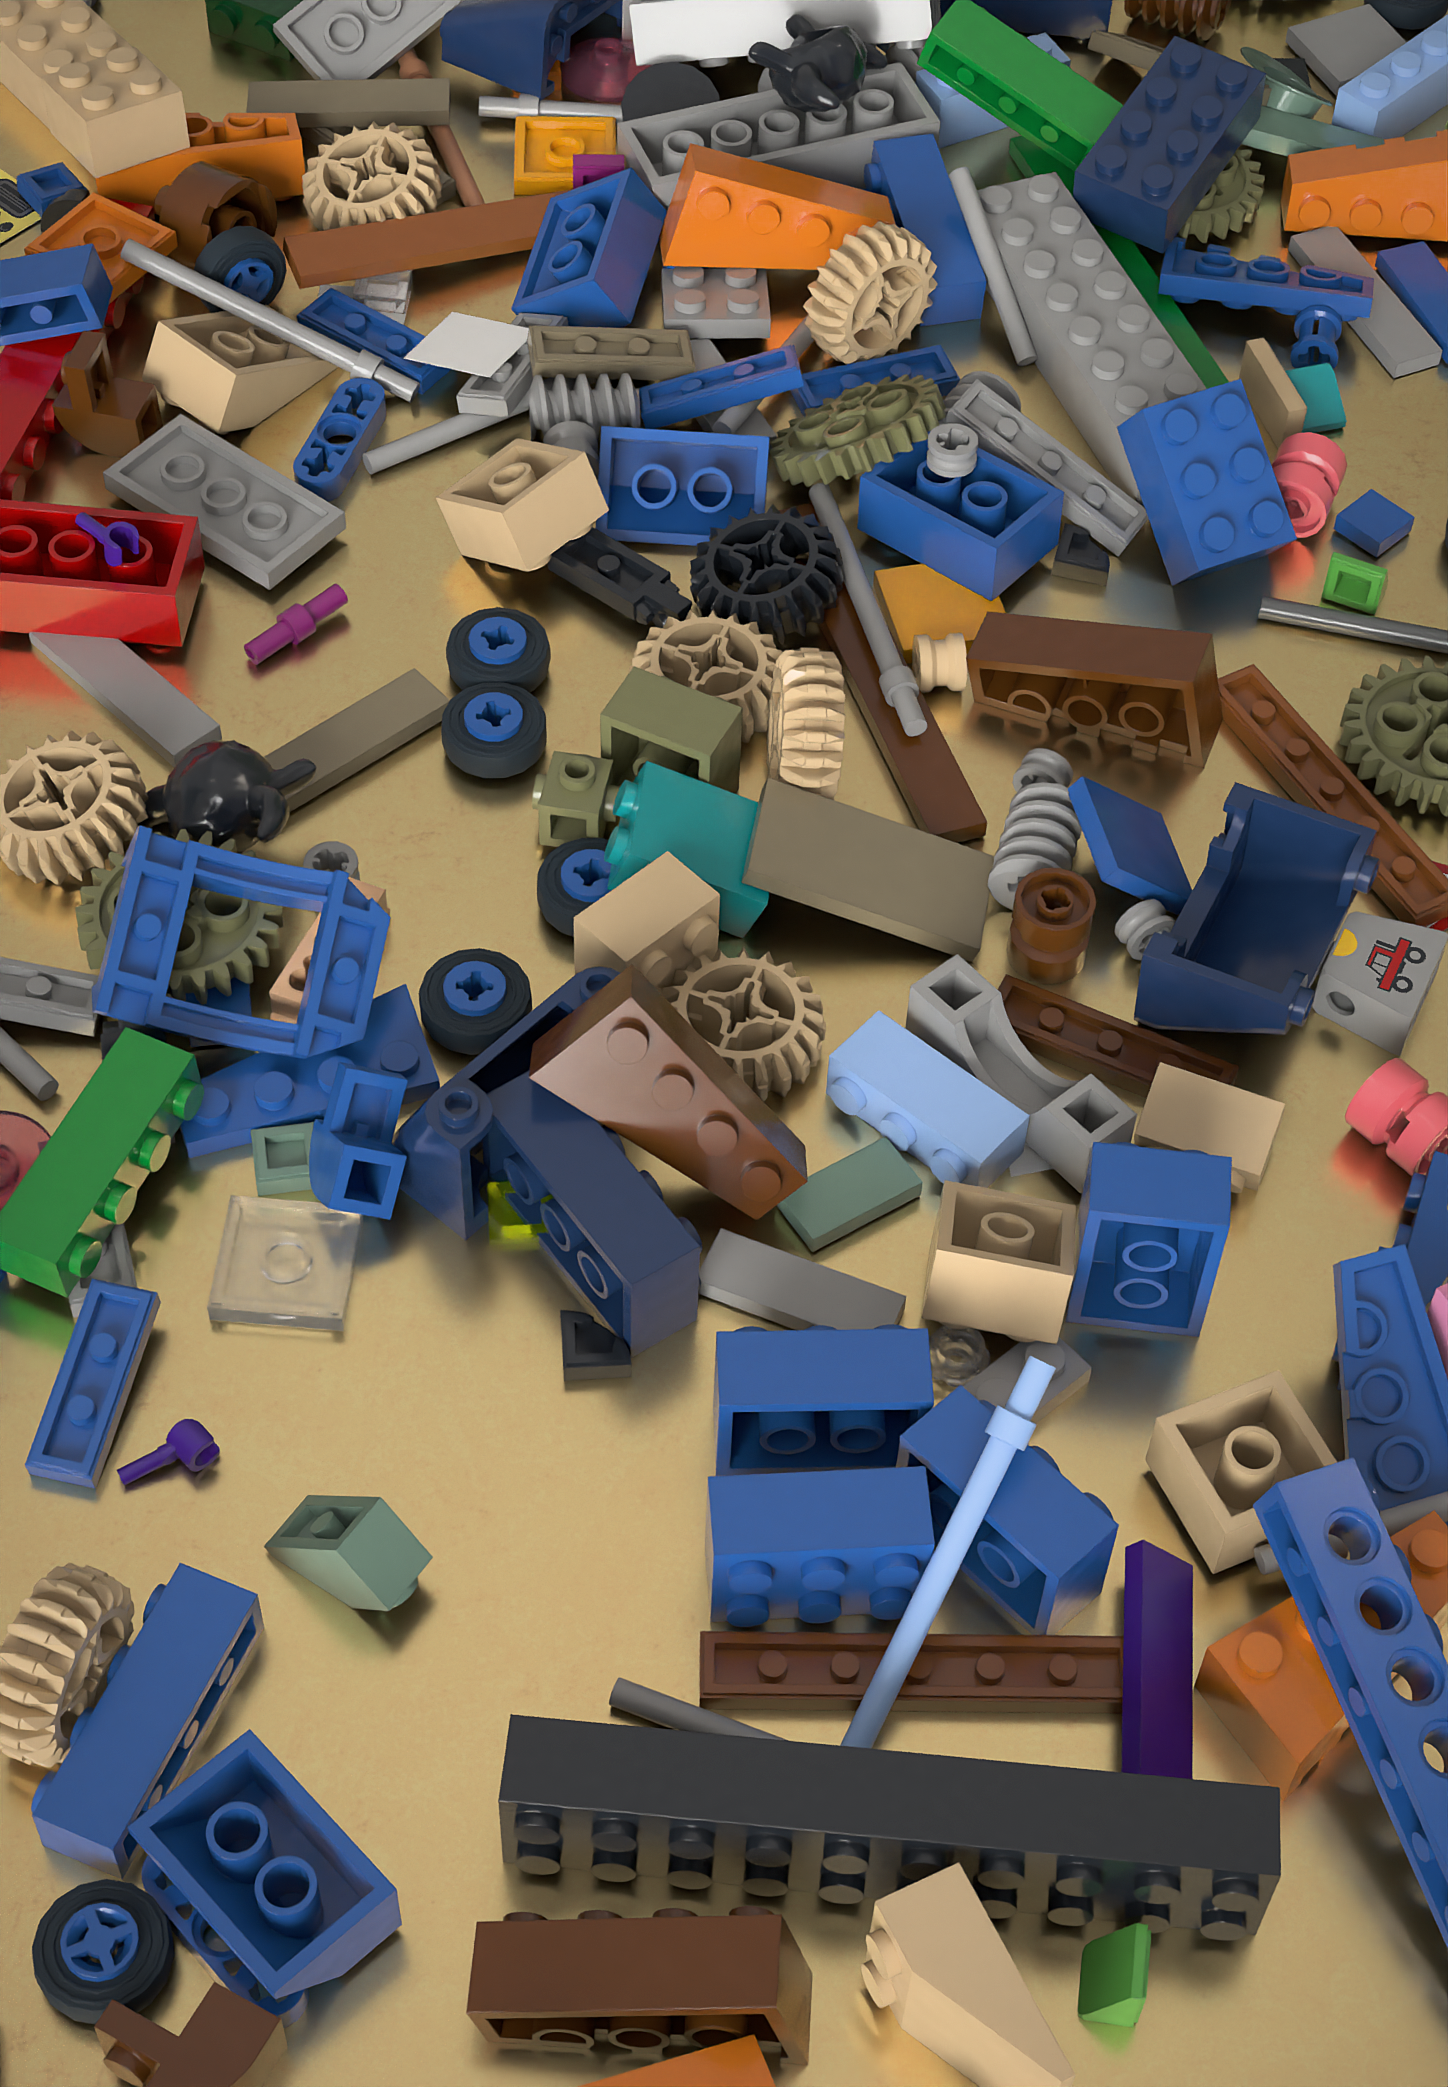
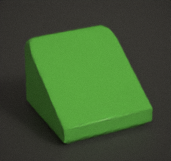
(1355, 583)
(1115, 1976)

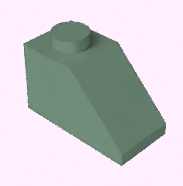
(352, 1550)

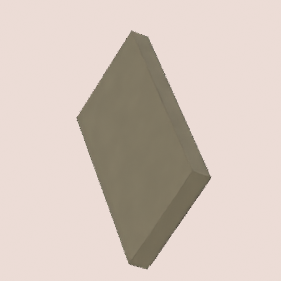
(869, 869)

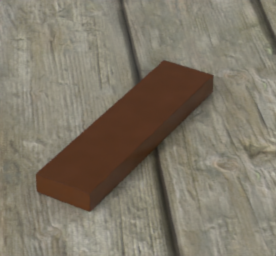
(1099, 1042)

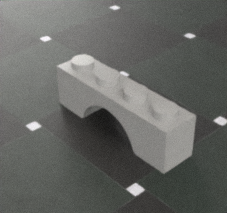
(968, 1024)

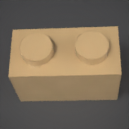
(1210, 1117)

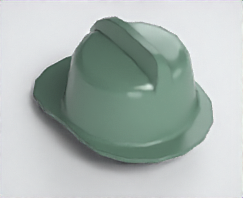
(1288, 90)

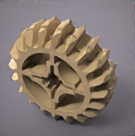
(365, 173)
(870, 293)
(717, 660)
(806, 721)
(102, 812)
(753, 1017)
(59, 1659)

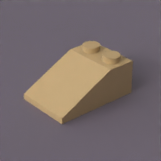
(228, 369)
(957, 1986)

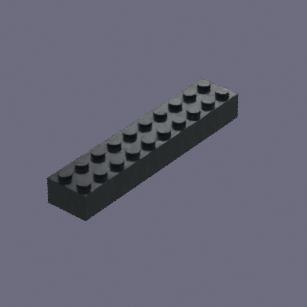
(884, 1819)

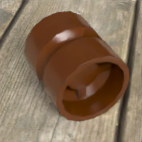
(1051, 925)

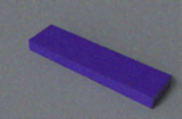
(1157, 1663)

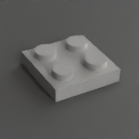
(716, 302)

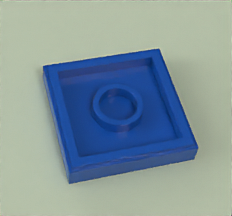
(1130, 845)

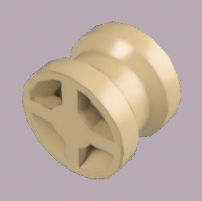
(939, 662)

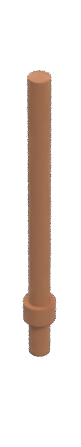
(415, 68)

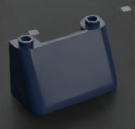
(517, 38)
(1256, 920)
(454, 1120)

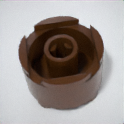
(208, 202)

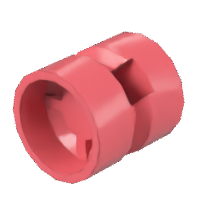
(1309, 477)
(1399, 1110)

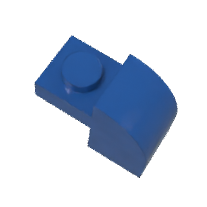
(352, 1148)

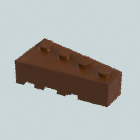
(1102, 677)
(665, 1089)
(642, 1980)

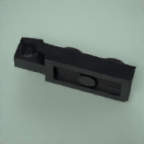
(620, 578)

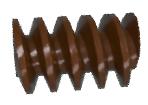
(1202, 15)

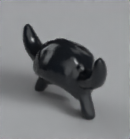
(820, 65)
(228, 793)

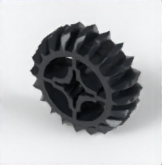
(760, 561)

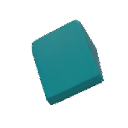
(1321, 395)

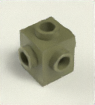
(572, 789)

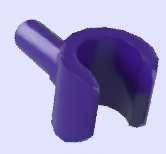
(112, 537)
(186, 1441)

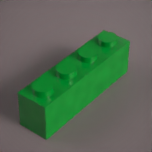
(1018, 82)
(98, 1161)

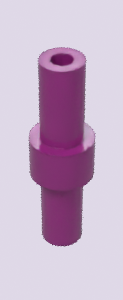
(296, 624)

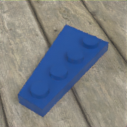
(1261, 282)
(292, 1090)
(1390, 1378)

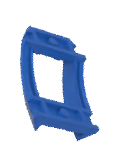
(149, 927)

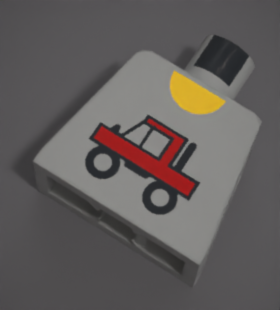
(1379, 977)

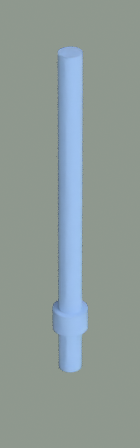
(1009, 1430)

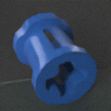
(1328, 332)

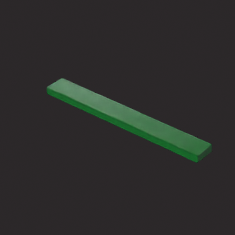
(1034, 162)

